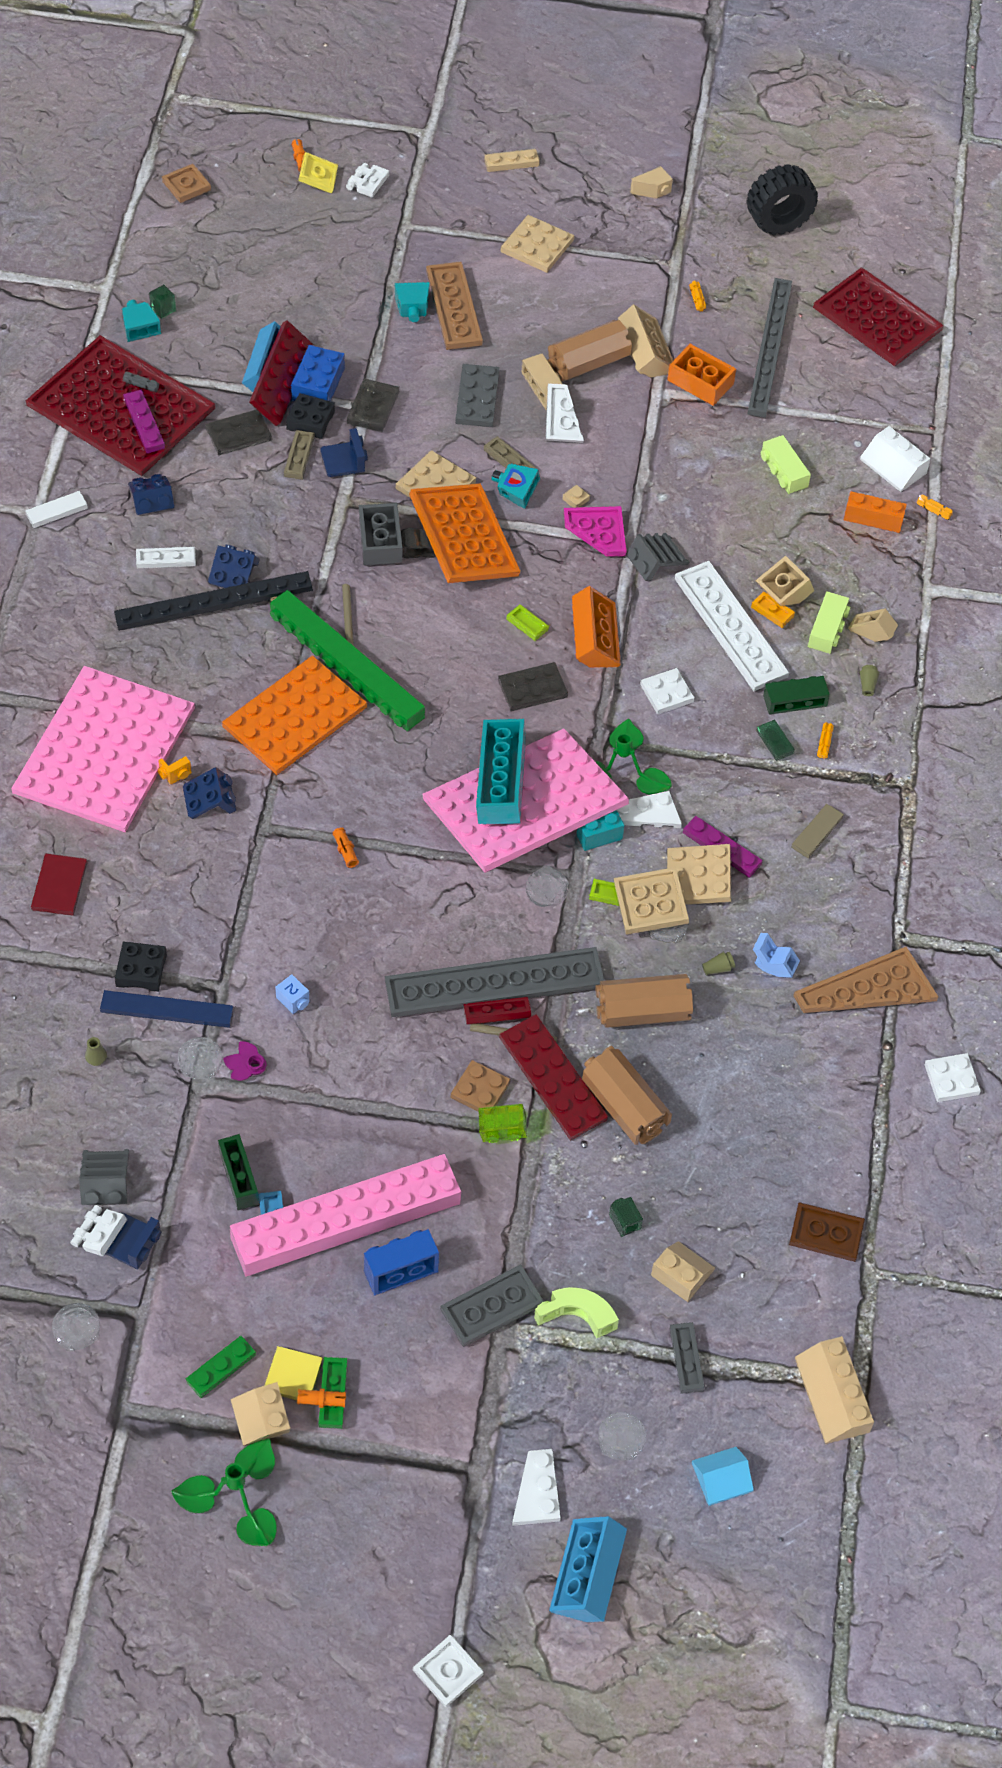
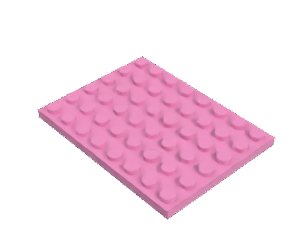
(103, 748)
(558, 796)

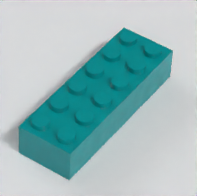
(501, 771)

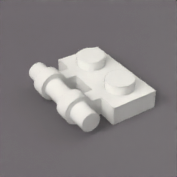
(372, 179)
(103, 1233)

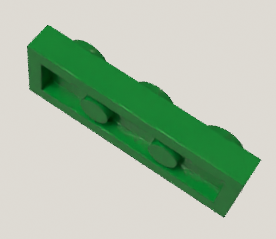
(220, 1366)
(333, 1380)

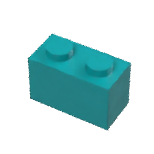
(601, 831)

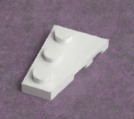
(561, 418)
(651, 809)
(538, 1490)

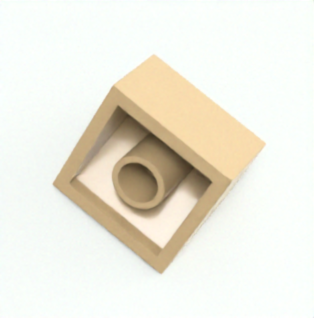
(786, 583)
(681, 1270)
(260, 1414)

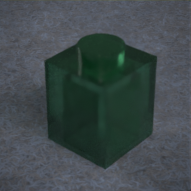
(162, 301)
(625, 1216)

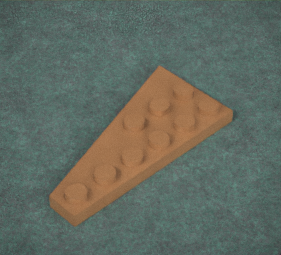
(880, 982)

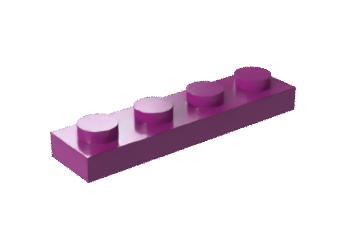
(144, 421)
(707, 835)

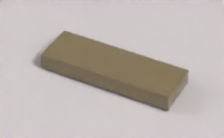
(299, 454)
(505, 454)
(817, 831)

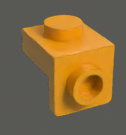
(176, 771)

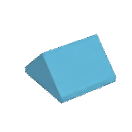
(723, 1475)

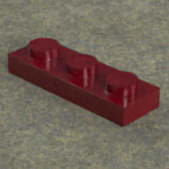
(497, 1010)

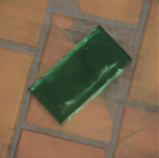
(775, 740)

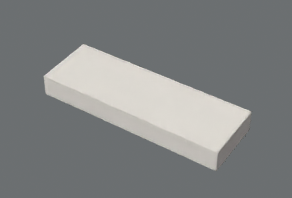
(56, 509)
(165, 557)

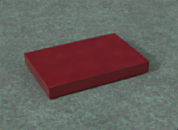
(59, 884)

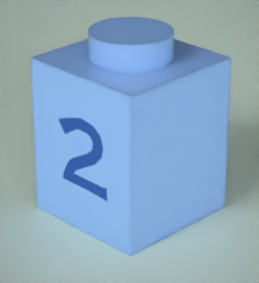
(292, 994)

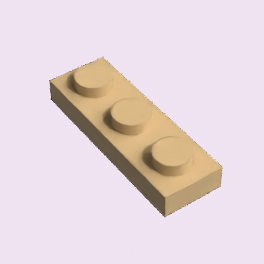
(511, 160)

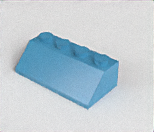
(260, 354)
(588, 1569)

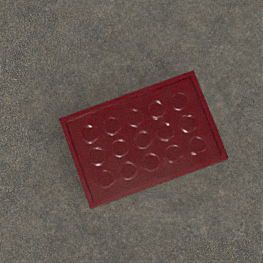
(878, 316)

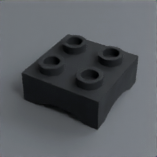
(310, 415)
(140, 966)

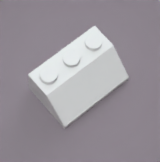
(895, 459)

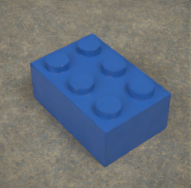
(318, 373)
(401, 1261)

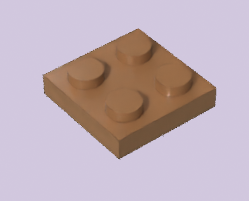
(186, 183)
(480, 1087)

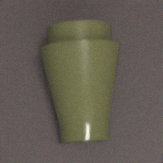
(869, 677)
(721, 963)
(95, 1052)

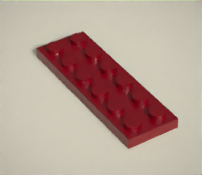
(274, 384)
(553, 1077)

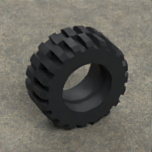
(771, 188)

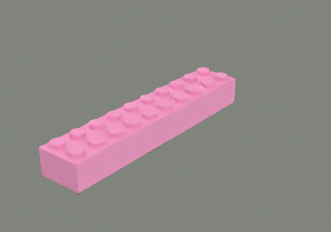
(345, 1214)

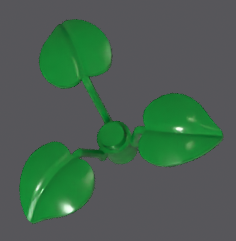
(625, 740)
(257, 1462)

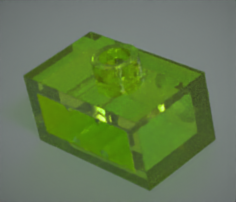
(502, 1123)

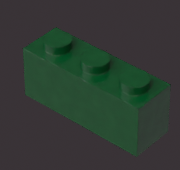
(796, 695)
(238, 1172)

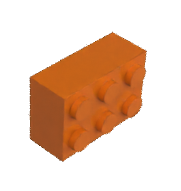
(701, 374)

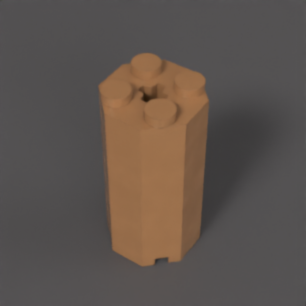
(589, 350)
(644, 1000)
(626, 1095)

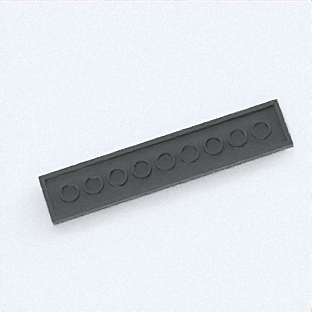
(493, 980)

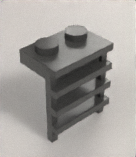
(654, 551)
(104, 1177)

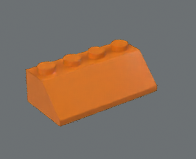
(595, 629)

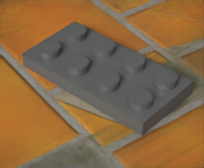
(477, 395)
(491, 1305)

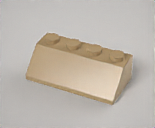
(647, 341)
(834, 1391)

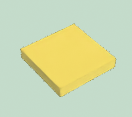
(318, 172)
(293, 1371)

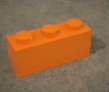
(875, 512)

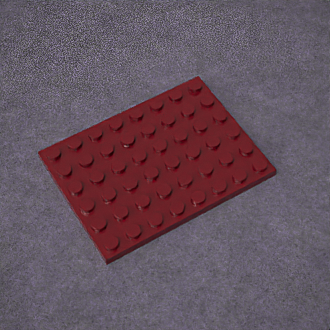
(91, 404)

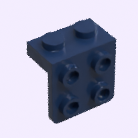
(345, 457)
(151, 494)
(232, 566)
(208, 792)
(135, 1241)

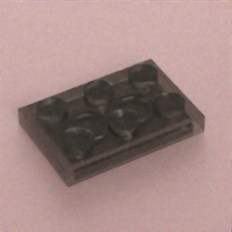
(373, 405)
(238, 432)
(532, 686)

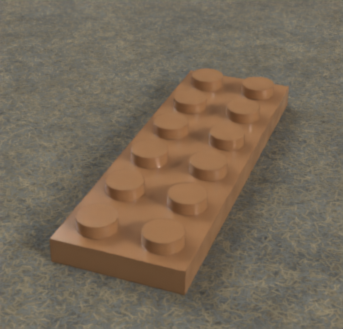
(454, 305)

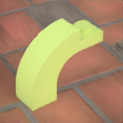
(580, 1303)

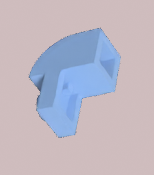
(774, 959)

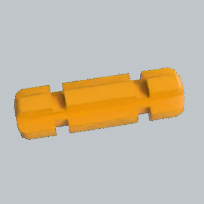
(697, 296)
(934, 507)
(825, 740)

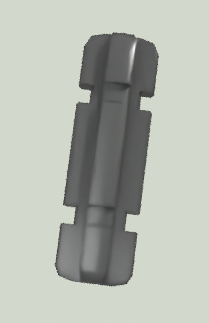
(140, 381)

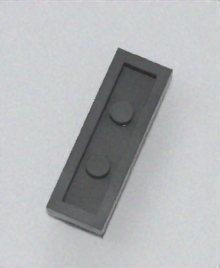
(686, 1358)

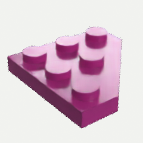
(598, 527)

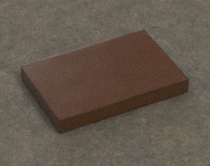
(827, 1232)

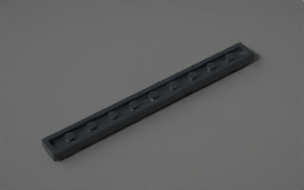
(212, 600)

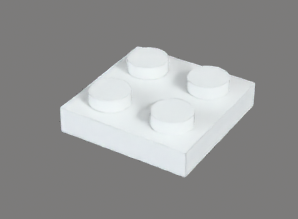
(667, 691)
(952, 1077)
(448, 1671)

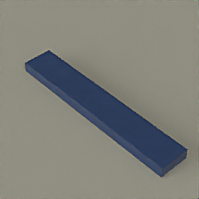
(166, 1009)

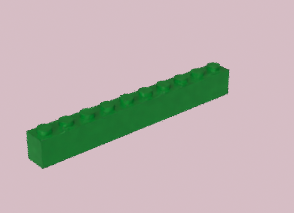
(347, 661)

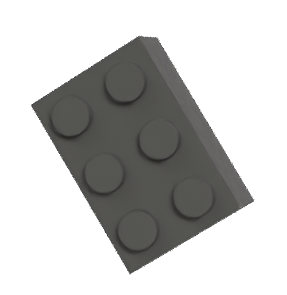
(380, 534)

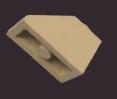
(652, 183)
(874, 625)

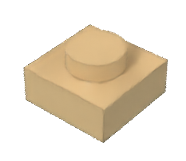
(576, 497)

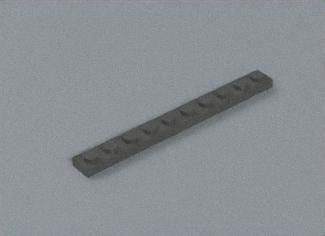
(769, 348)

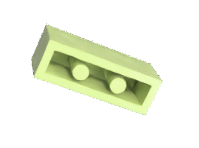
(785, 464)
(829, 622)

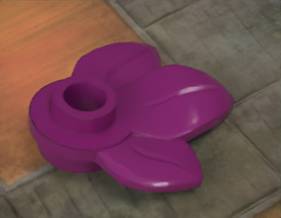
(242, 1062)

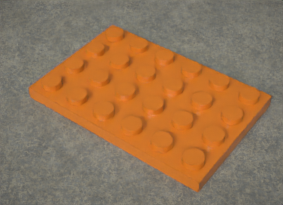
(464, 533)
(294, 715)

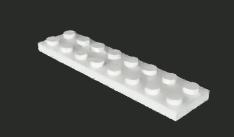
(731, 625)

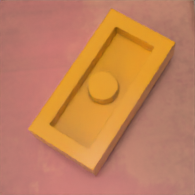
(772, 610)

